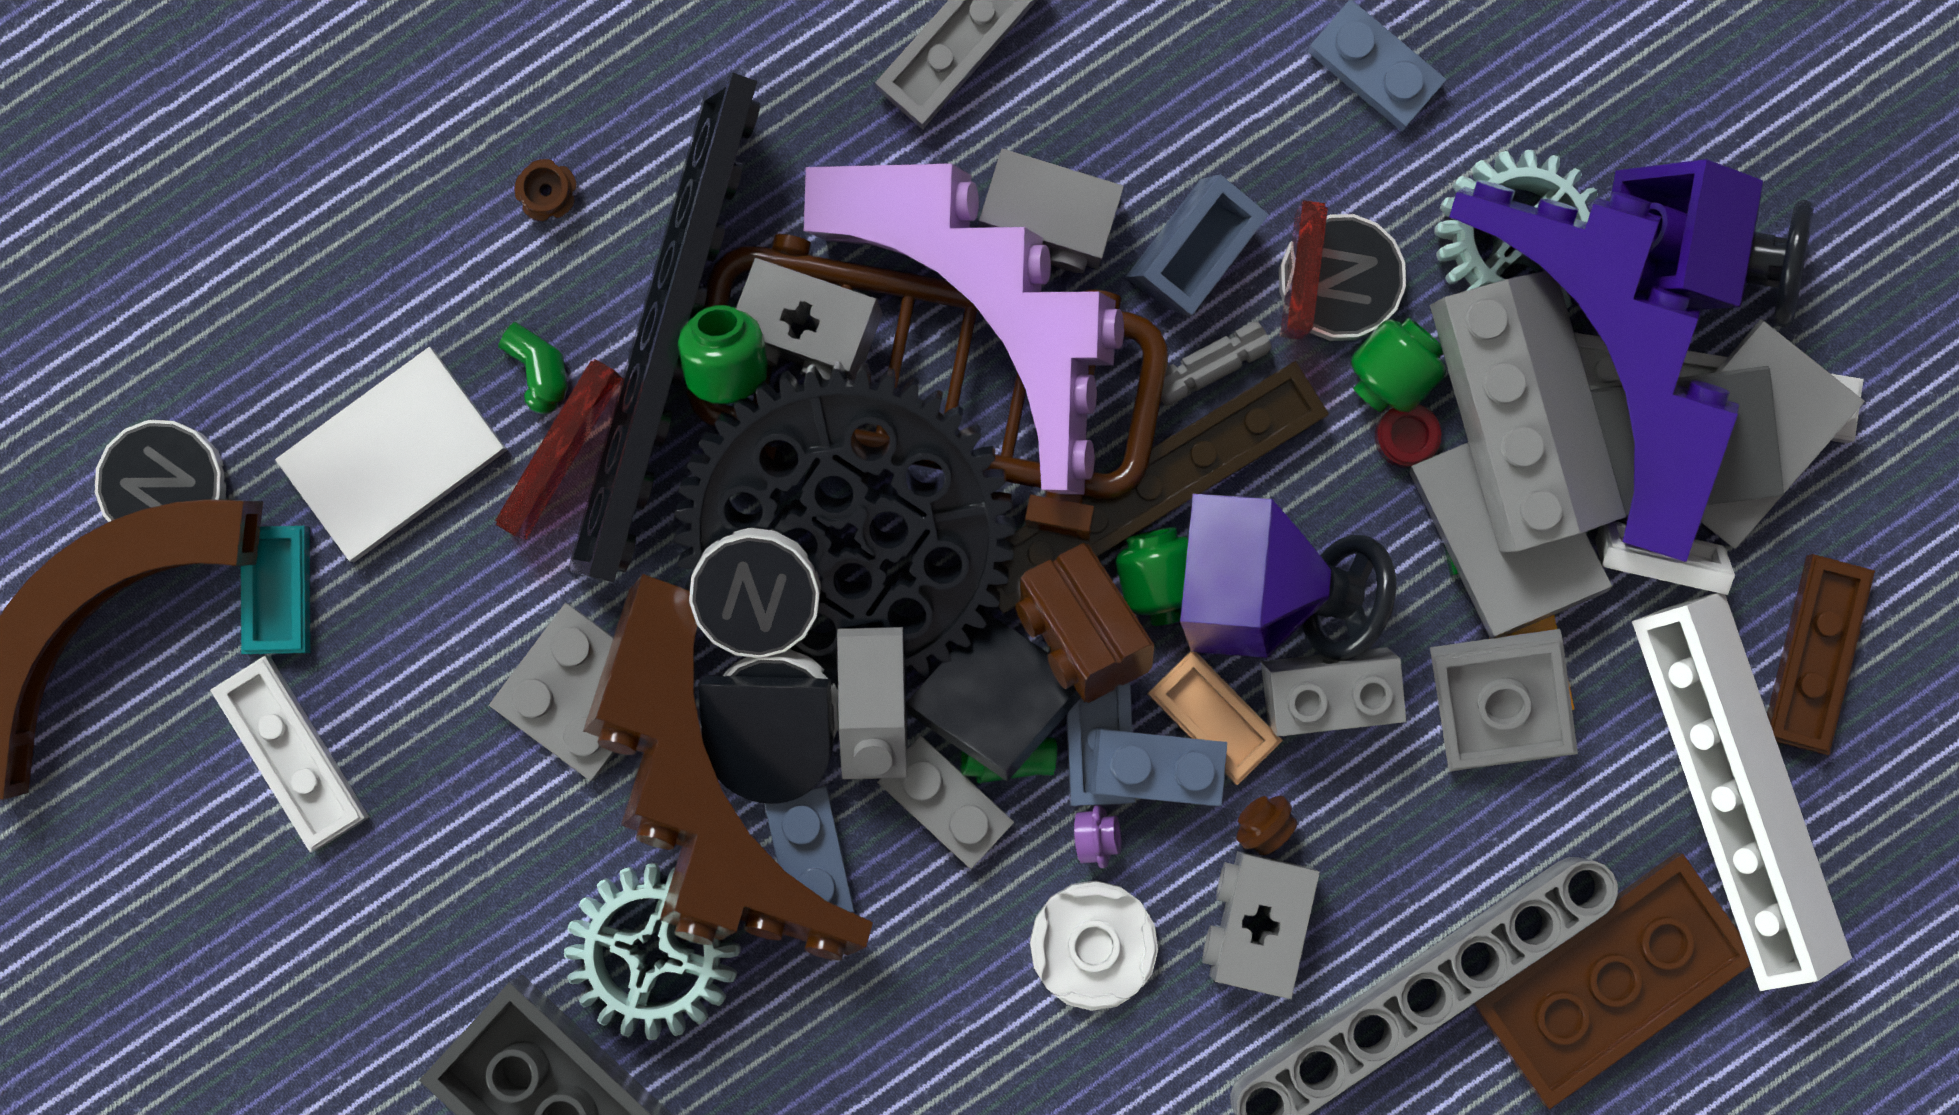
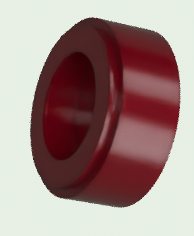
(1407, 436)

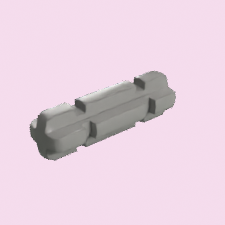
(1215, 362)

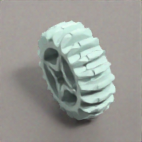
(1506, 173)
(622, 942)

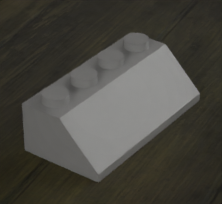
(1527, 411)

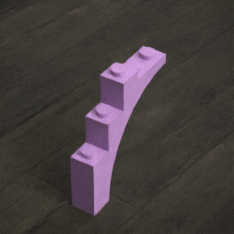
(1000, 269)

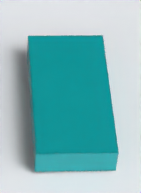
(277, 593)

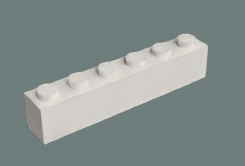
(1742, 792)

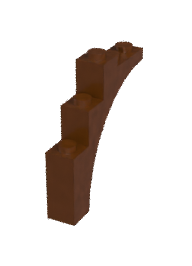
(676, 798)

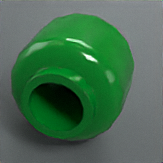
(722, 354)
(1398, 366)
(1154, 574)

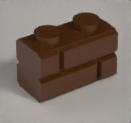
(1085, 624)

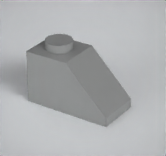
(872, 703)

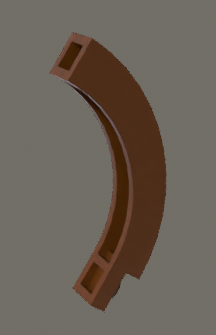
(85, 577)

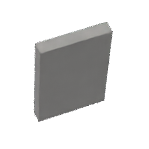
(1808, 414)
(1504, 586)

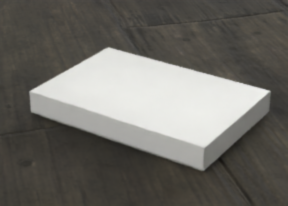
(391, 454)

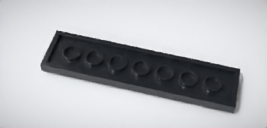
(670, 302)

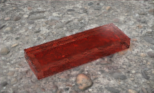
(558, 449)

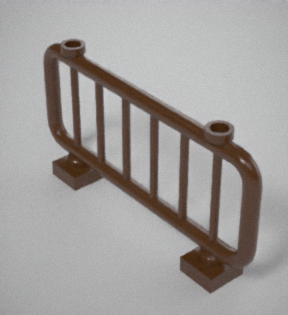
(1053, 513)

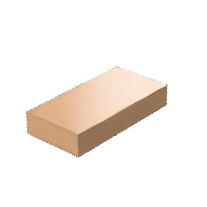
(1213, 711)

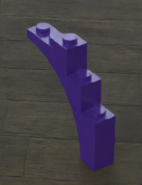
(1600, 263)

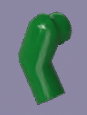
(543, 364)

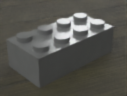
(532, 1061)

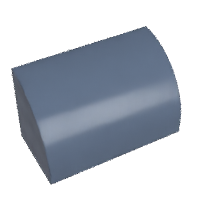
(1197, 245)

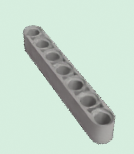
(1454, 989)

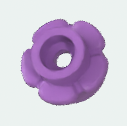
(1097, 836)

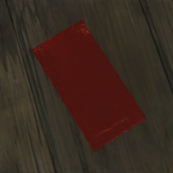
(1303, 270)

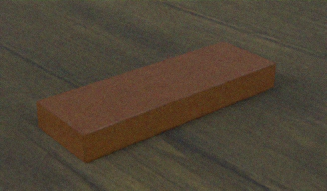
(1818, 653)

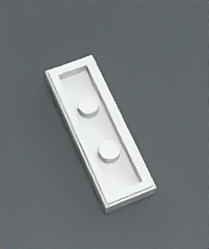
(289, 753)

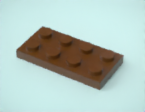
(1615, 981)

